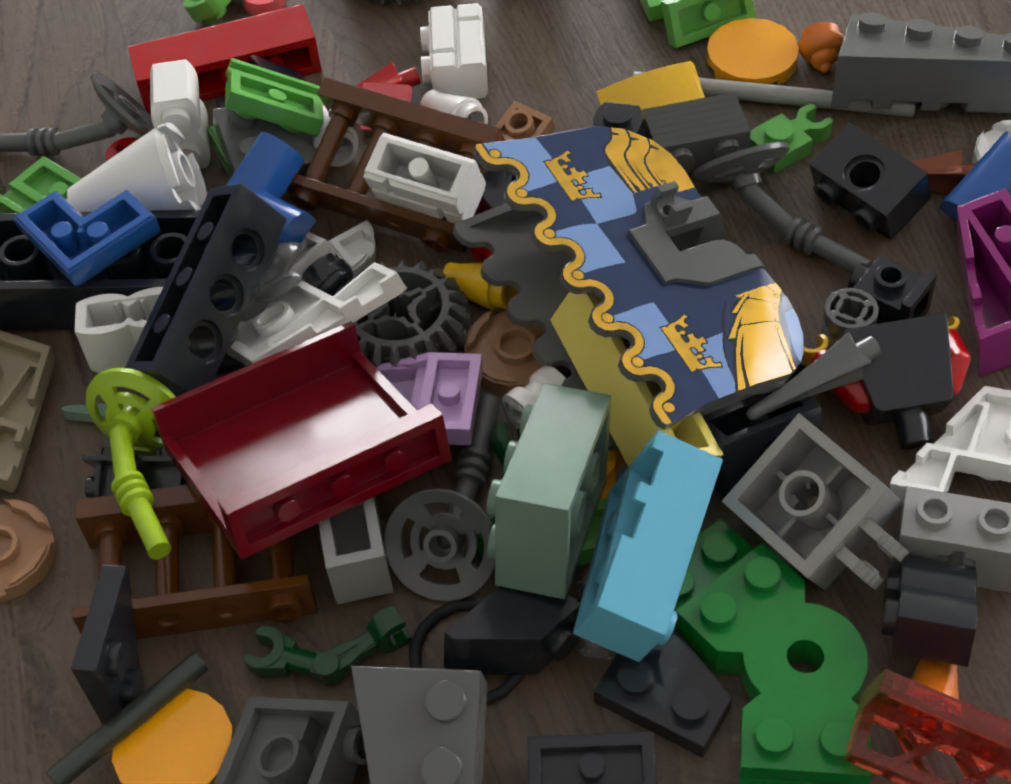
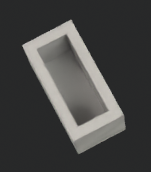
(356, 553)

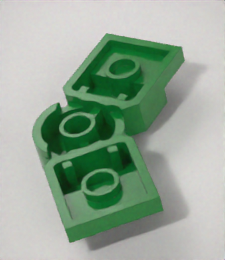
(751, 619)

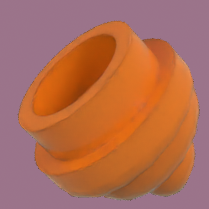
(821, 45)

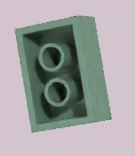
(549, 490)

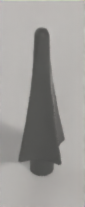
(834, 368)

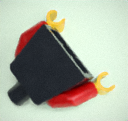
(912, 378)

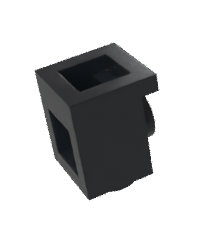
(896, 288)

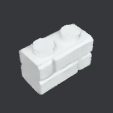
(456, 51)
(424, 179)

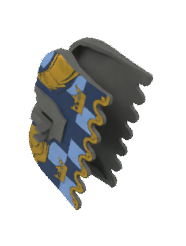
(627, 224)

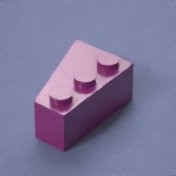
(986, 276)

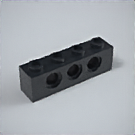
(220, 257)

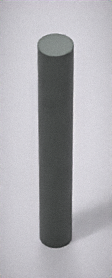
(127, 720)

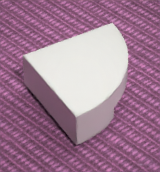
(356, 247)

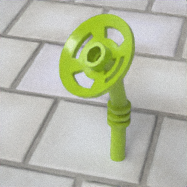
(131, 429)

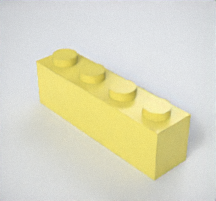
(597, 364)

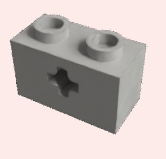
(958, 532)

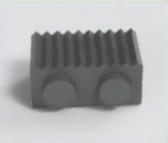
(698, 129)

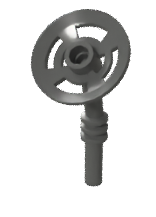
(120, 114)
(743, 171)
(448, 529)

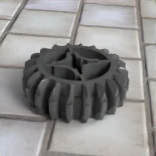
(420, 320)

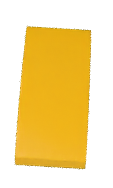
(656, 87)

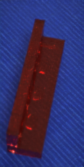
(935, 720)

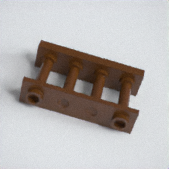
(396, 117)
(176, 612)

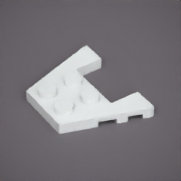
(309, 311)
(974, 443)

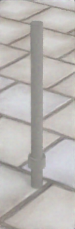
(795, 96)

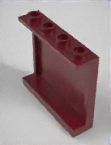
(297, 439)

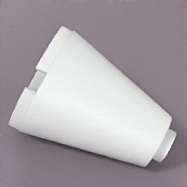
(150, 170)

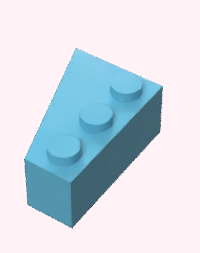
(646, 547)

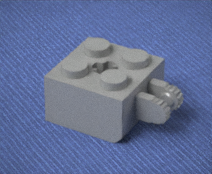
(841, 522)

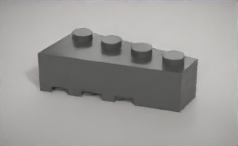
(922, 65)
(422, 724)

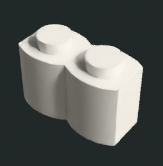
(177, 101)
(112, 325)

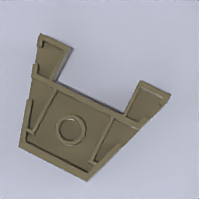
(23, 385)

